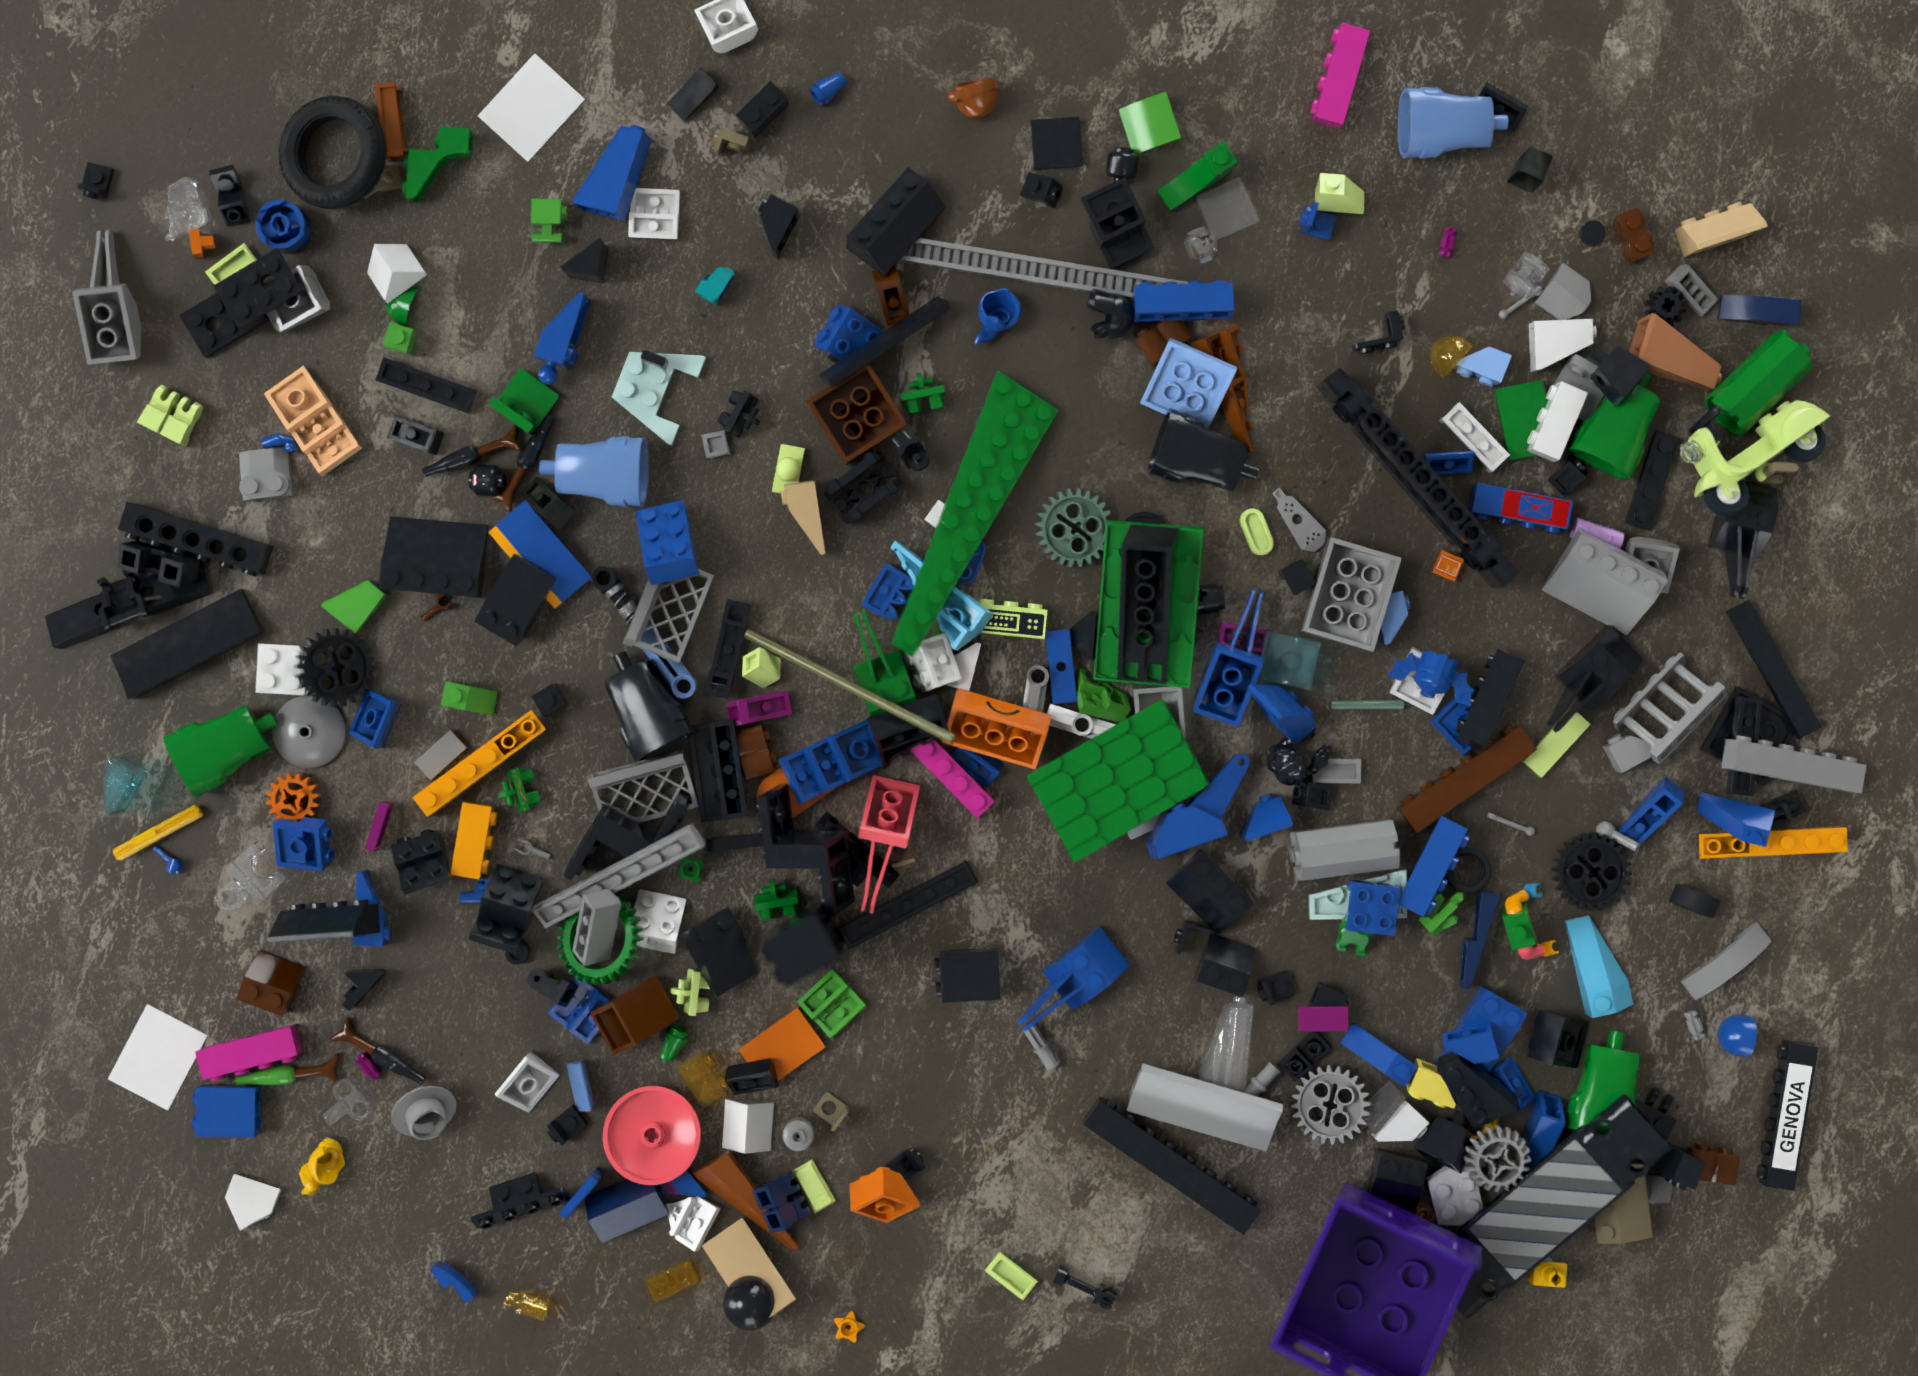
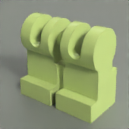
(158, 418)

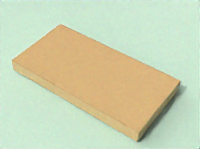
(739, 1254)

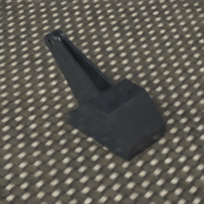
(1745, 535)
(1595, 674)

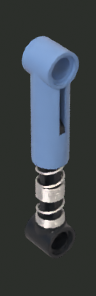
(627, 608)

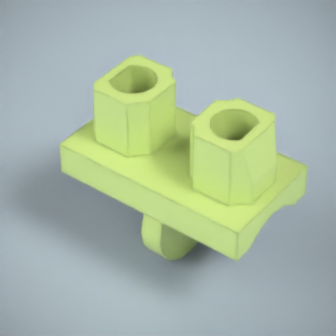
(691, 1001)

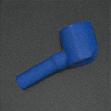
(174, 865)

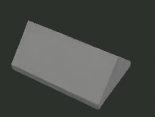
(1172, 696)

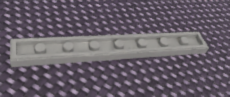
(620, 874)

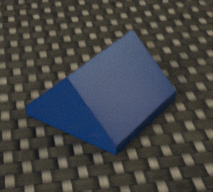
(375, 719)

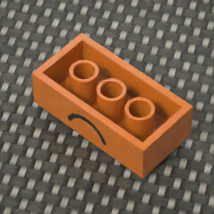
(997, 728)

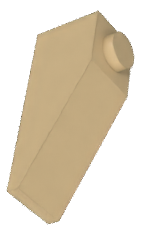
(803, 505)

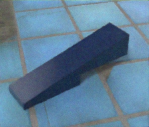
(1472, 948)

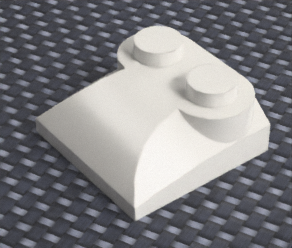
(727, 24)

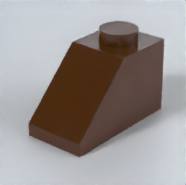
(891, 296)

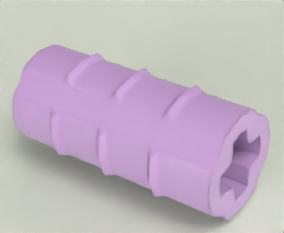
(1605, 533)

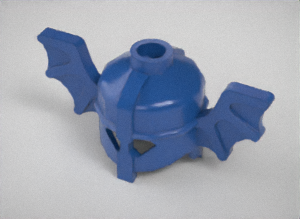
(1434, 675)

